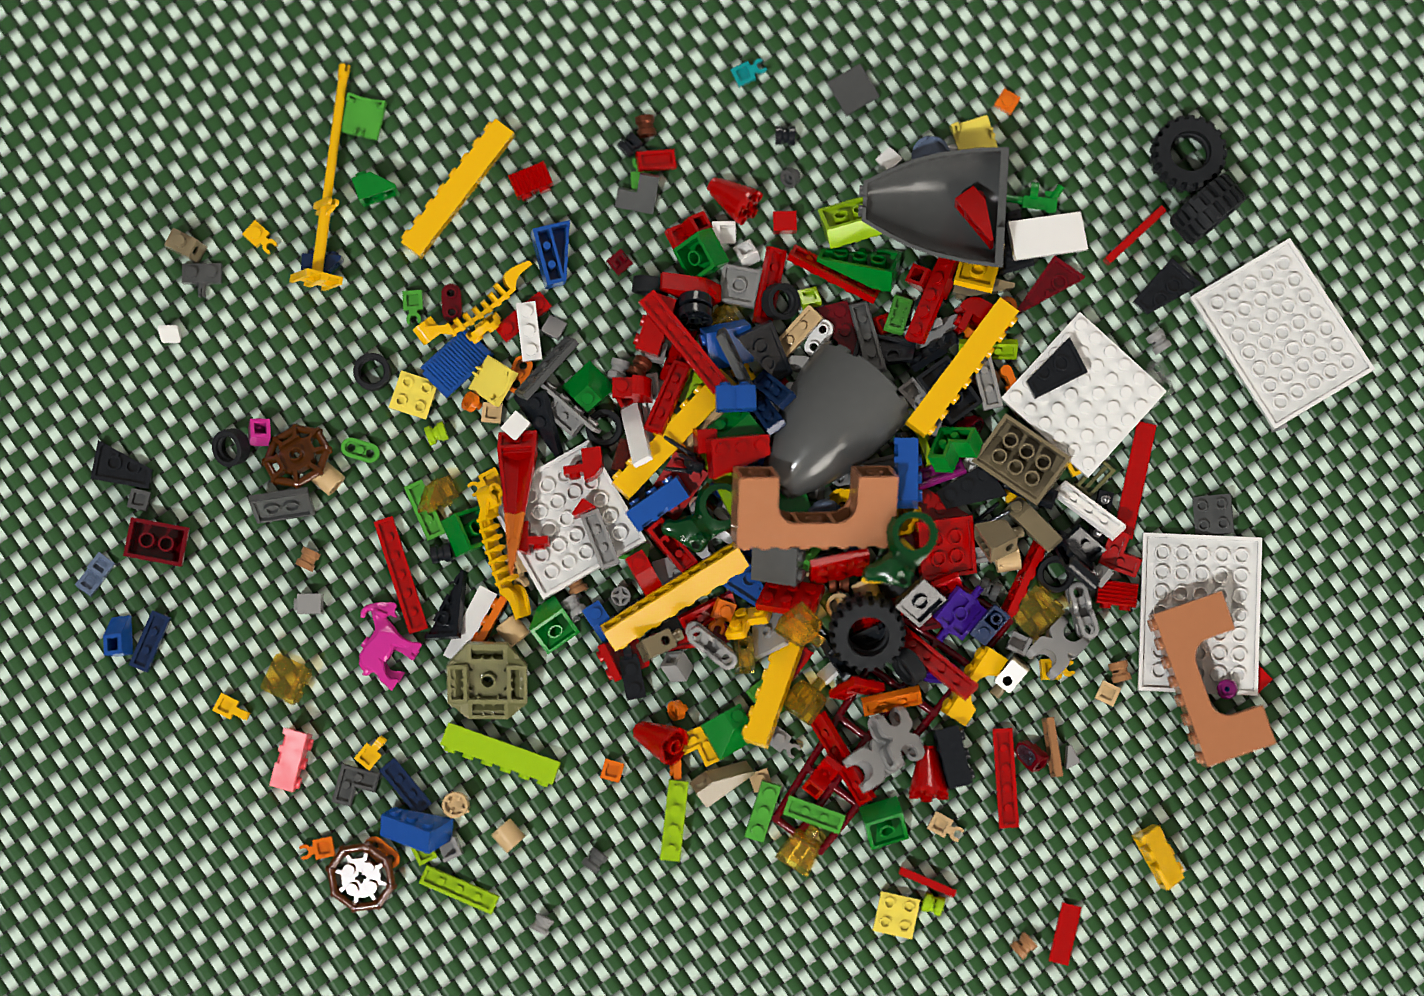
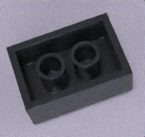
(964, 405)
(954, 756)

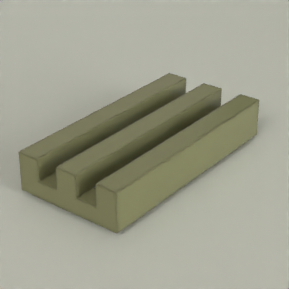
(1083, 490)

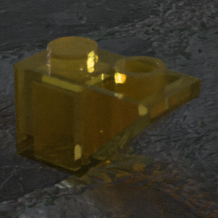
(436, 494)

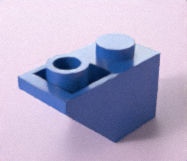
(118, 637)

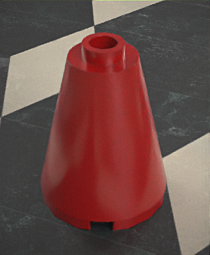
(662, 740)

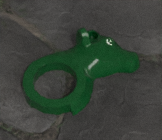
(699, 528)
(900, 562)

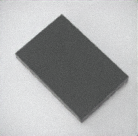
(282, 505)

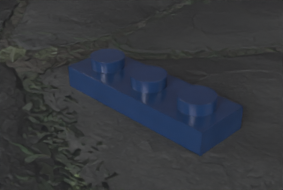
(773, 389)
(768, 415)
(150, 641)
(405, 786)

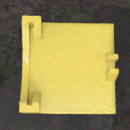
(973, 133)
(492, 380)
(413, 395)
(896, 915)

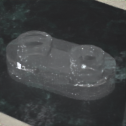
(1162, 376)

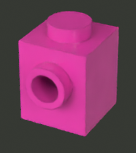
(259, 432)

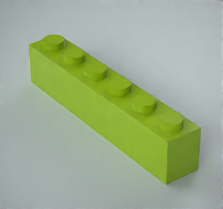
(500, 753)

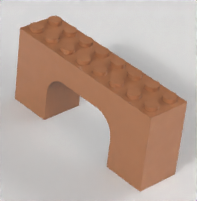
(859, 523)
(1178, 637)

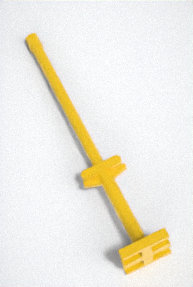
(327, 205)

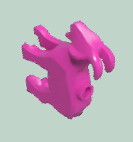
(383, 643)

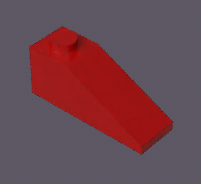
(974, 210)
(678, 283)
(673, 549)
(643, 572)

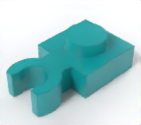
(745, 73)

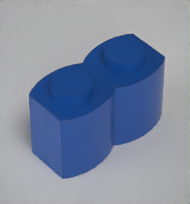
(735, 397)

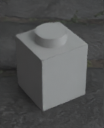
(309, 603)

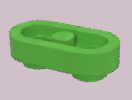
(361, 450)

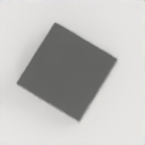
(853, 90)

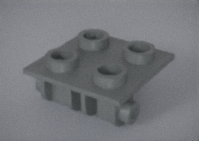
(1213, 514)

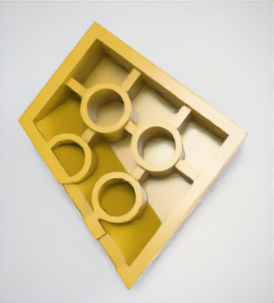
(1159, 856)

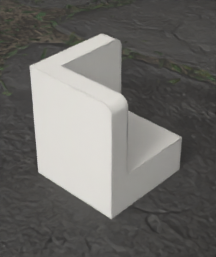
(725, 231)
(515, 425)

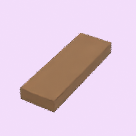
(1052, 747)

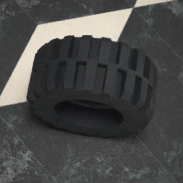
(1201, 132)
(1207, 209)
(871, 655)

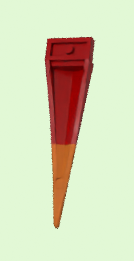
(517, 468)

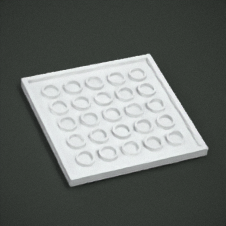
(1094, 410)
(550, 515)

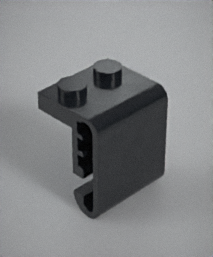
(1077, 554)

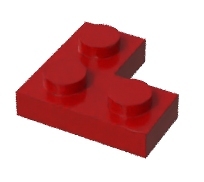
(1117, 559)
(854, 686)

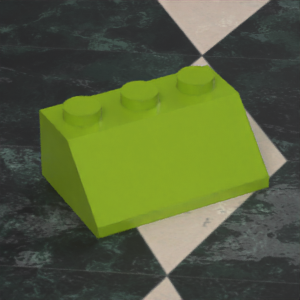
(843, 224)

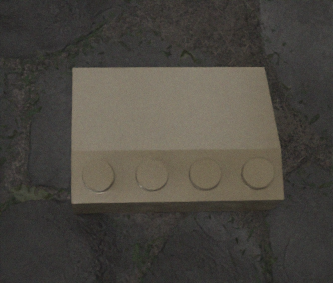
(1022, 459)

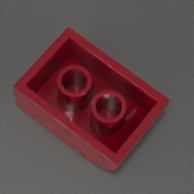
(156, 542)

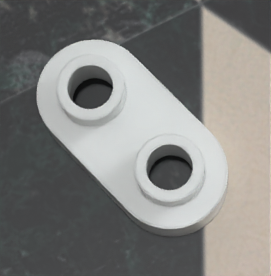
(817, 336)

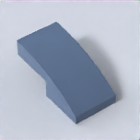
(95, 574)

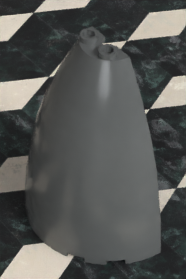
(918, 203)
(835, 422)

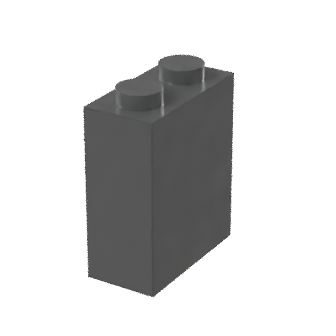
(778, 565)

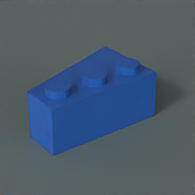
(552, 252)
(906, 467)
(657, 502)
(416, 829)

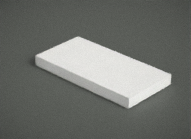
(1047, 236)

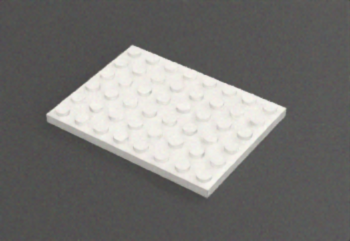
(1281, 334)
(1186, 569)

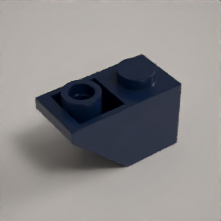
(332, 261)
(989, 624)

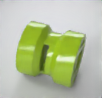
(437, 433)
(928, 902)

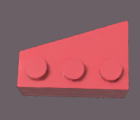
(291, 760)

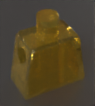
(800, 626)
(745, 657)
(806, 700)
(800, 850)

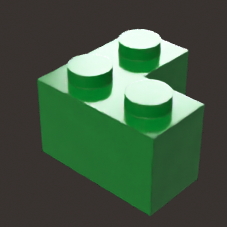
(953, 444)

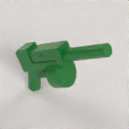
(1033, 201)

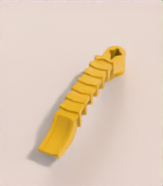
(429, 329)
(489, 501)

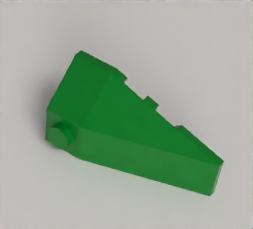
(873, 269)

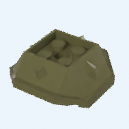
(484, 699)

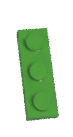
(429, 522)
(762, 811)
(814, 814)

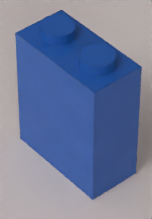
(712, 348)

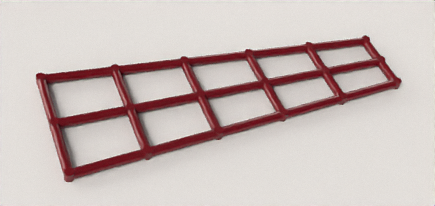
(866, 736)

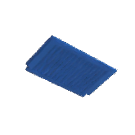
(454, 363)

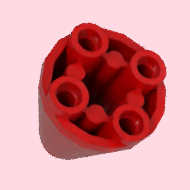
(735, 198)
(928, 778)

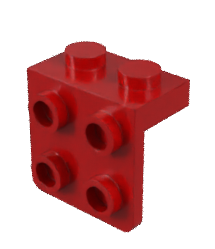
(611, 658)

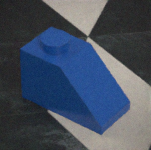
(597, 616)

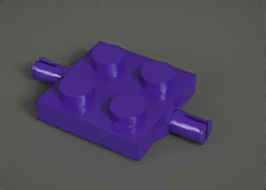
(959, 613)

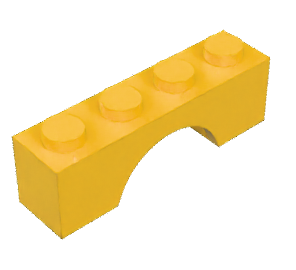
(985, 663)

